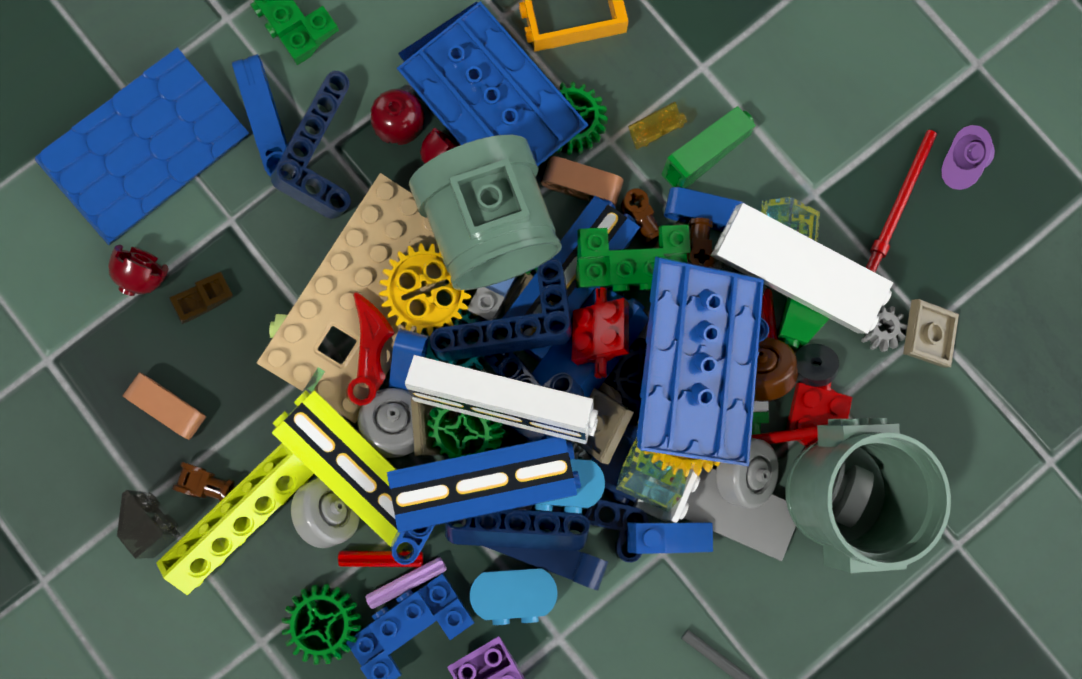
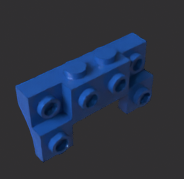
(412, 615)

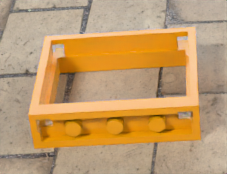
(576, 34)

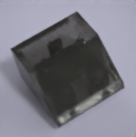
(144, 526)

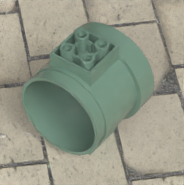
(486, 211)
(914, 495)

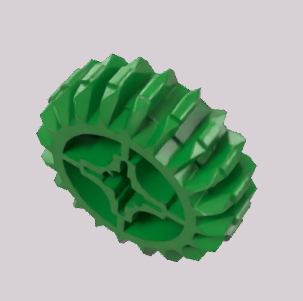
(591, 110)
(456, 439)
(314, 612)

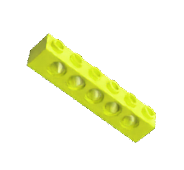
(222, 522)

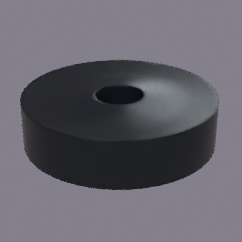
(816, 375)

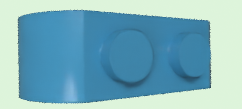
(591, 489)
(513, 595)

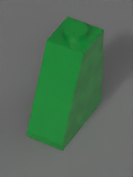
(799, 324)

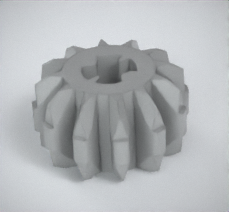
(891, 335)

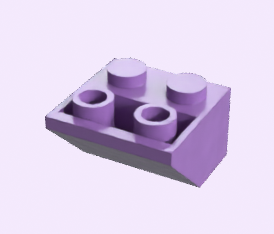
(487, 662)

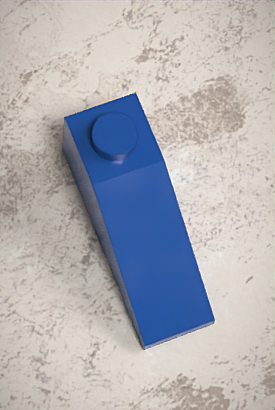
(669, 537)

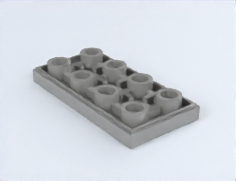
(760, 528)

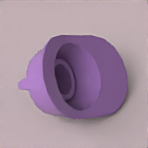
(967, 157)

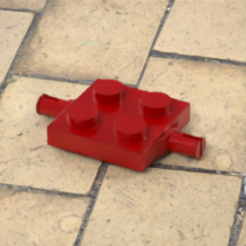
(600, 332)
(815, 406)

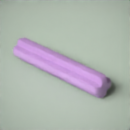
(405, 583)

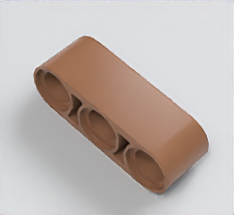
(581, 180)
(164, 406)

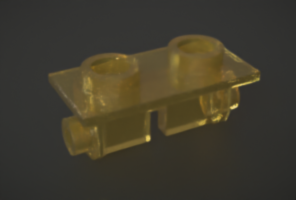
(656, 125)

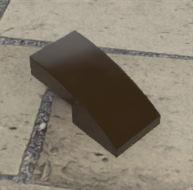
(202, 298)

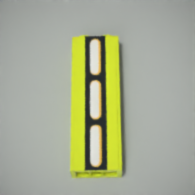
(341, 460)

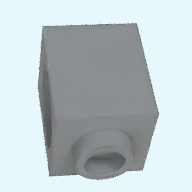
(486, 304)

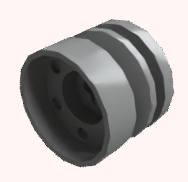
(851, 494)

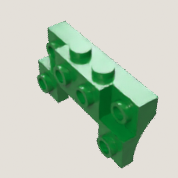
(297, 32)
(625, 268)

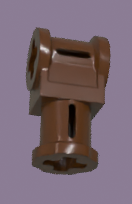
(642, 214)
(699, 242)
(199, 482)

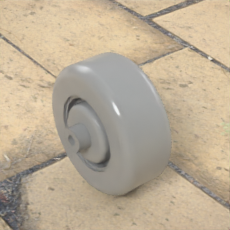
(388, 423)
(750, 484)
(322, 516)

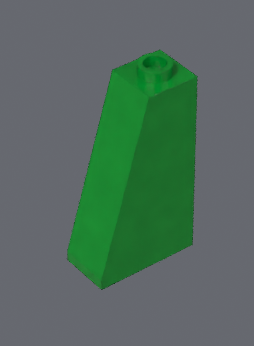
(707, 148)

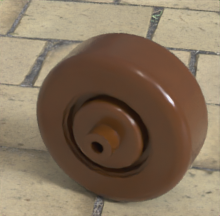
(775, 370)

